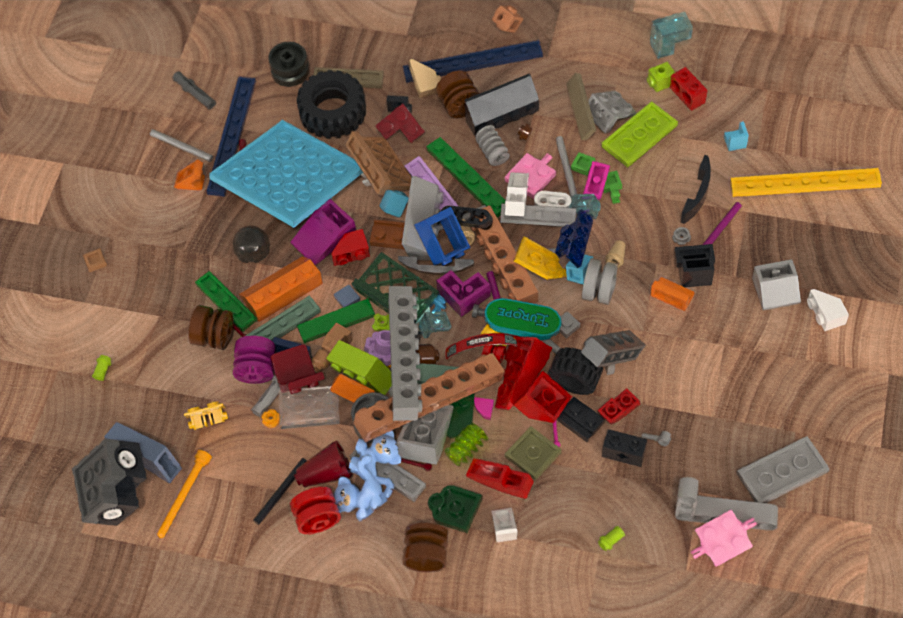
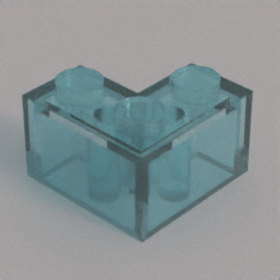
(668, 31)

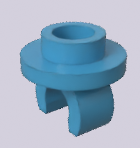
(439, 303)

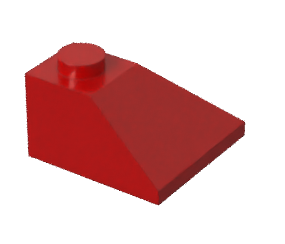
(543, 399)

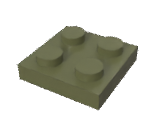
(533, 453)

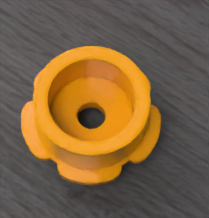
(270, 423)

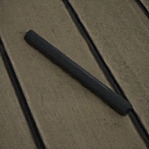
(278, 494)

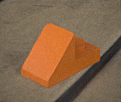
(190, 177)

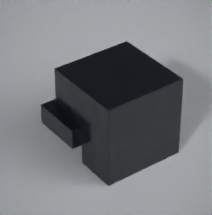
(695, 265)

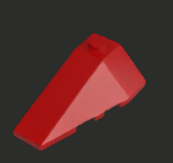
(522, 367)

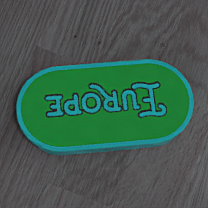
(522, 318)

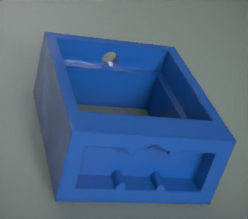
(453, 232)

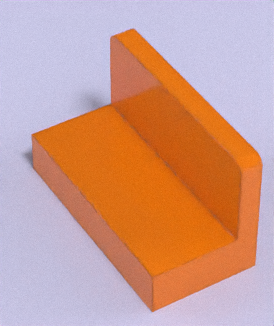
(672, 293)

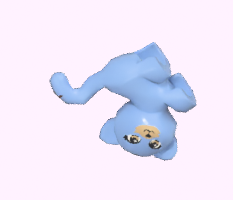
(383, 450)
(349, 496)

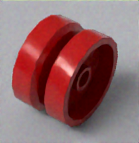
(315, 510)

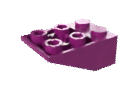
(323, 232)

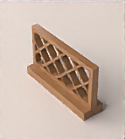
(375, 168)

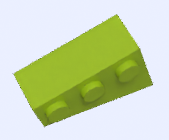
(360, 366)

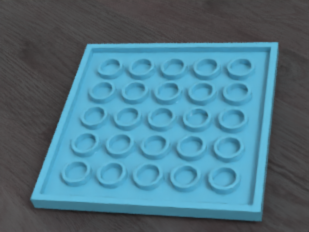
(287, 173)

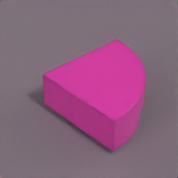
(484, 407)

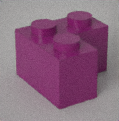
(465, 294)

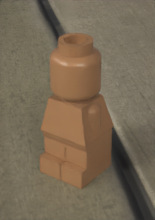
(337, 333)

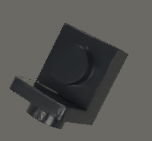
(395, 101)

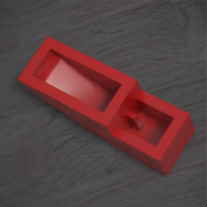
(500, 478)

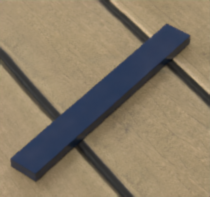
(481, 59)
(233, 128)

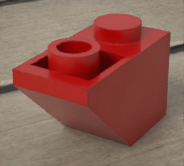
(351, 248)

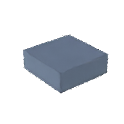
(346, 296)

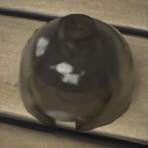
(251, 244)

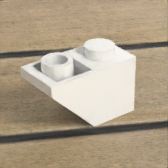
(828, 309)

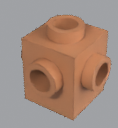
(507, 18)

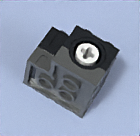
(108, 482)

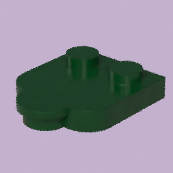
(461, 415)
(455, 507)

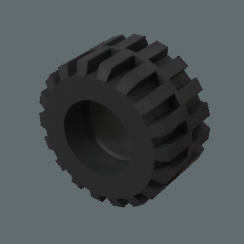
(575, 371)

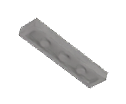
(541, 215)
(403, 481)

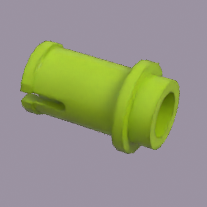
(101, 367)
(607, 541)

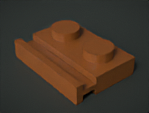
(387, 234)

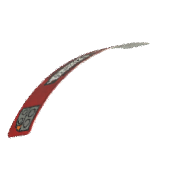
(481, 340)

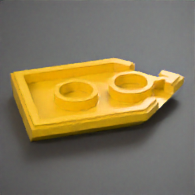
(539, 260)

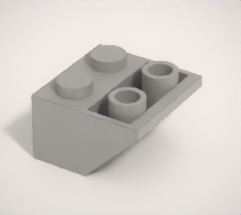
(777, 284)

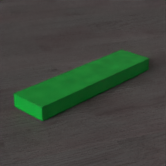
(225, 300)
(345, 316)

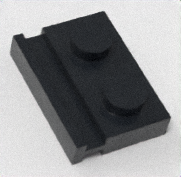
(580, 419)

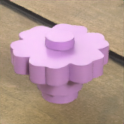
(379, 346)

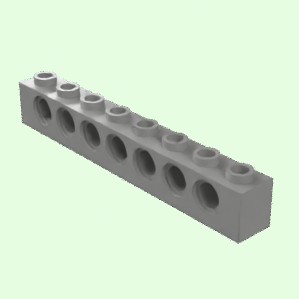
(403, 354)

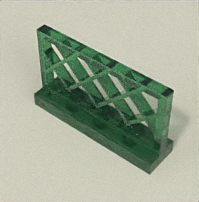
(380, 299)

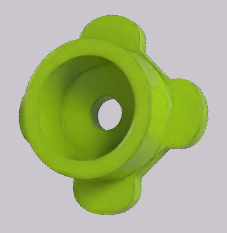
(377, 326)

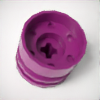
(253, 360)

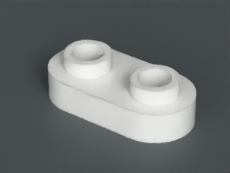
(552, 199)

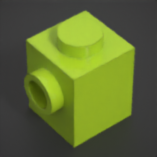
(660, 76)

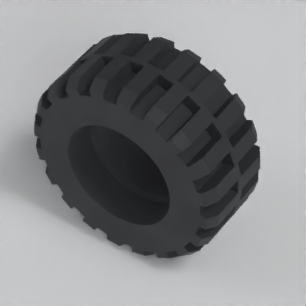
(331, 86)

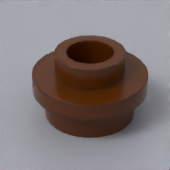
(524, 132)

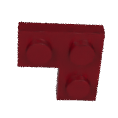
(401, 120)

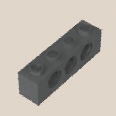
(612, 348)

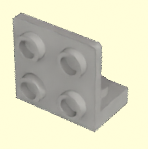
(607, 108)

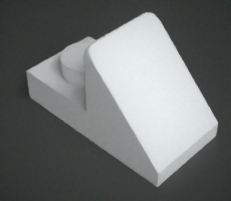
(504, 525)

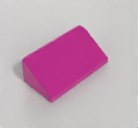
(596, 179)

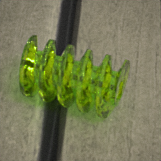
(465, 443)

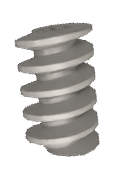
(492, 145)

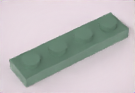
(288, 319)

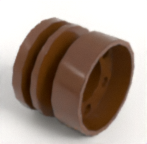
(454, 90)
(210, 327)
(425, 547)

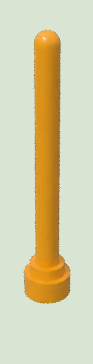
(201, 460)

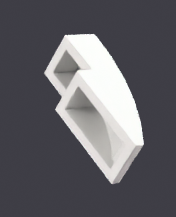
(516, 194)

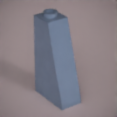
(154, 455)

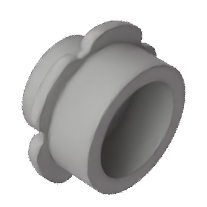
(684, 232)

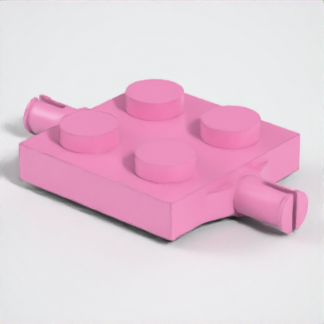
(538, 171)
(723, 538)

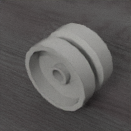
(601, 281)

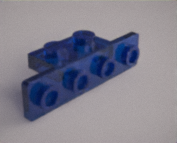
(574, 238)

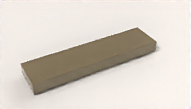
(366, 78)
(581, 106)

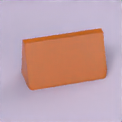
(349, 388)

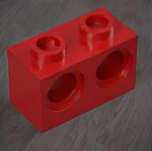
(688, 88)

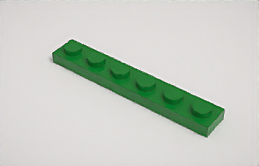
(466, 175)

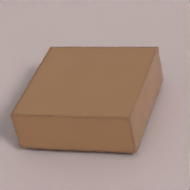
(94, 260)

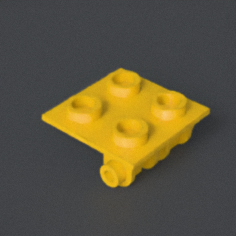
(196, 413)

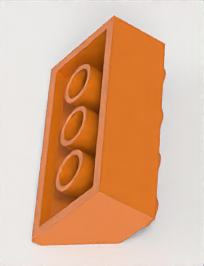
(282, 288)

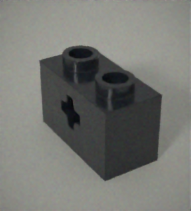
(624, 448)

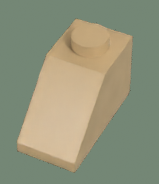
(424, 78)

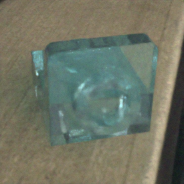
(587, 203)
(434, 322)

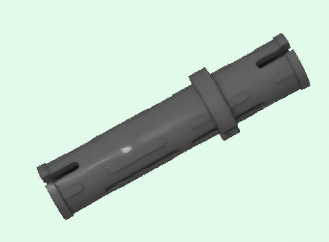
(189, 86)

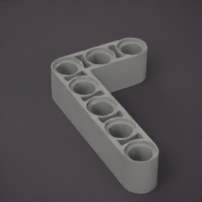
(704, 509)

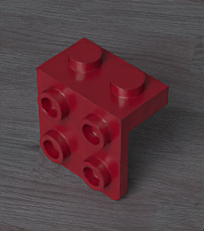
(295, 369)

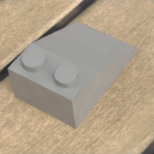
(425, 437)

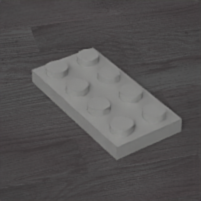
(783, 471)

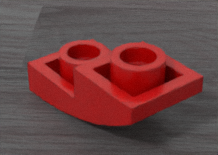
(619, 407)

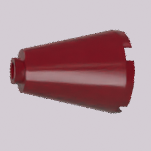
(324, 467)

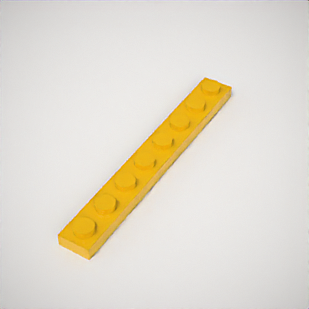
(805, 182)

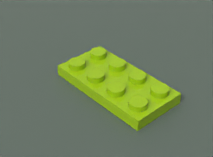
(639, 134)

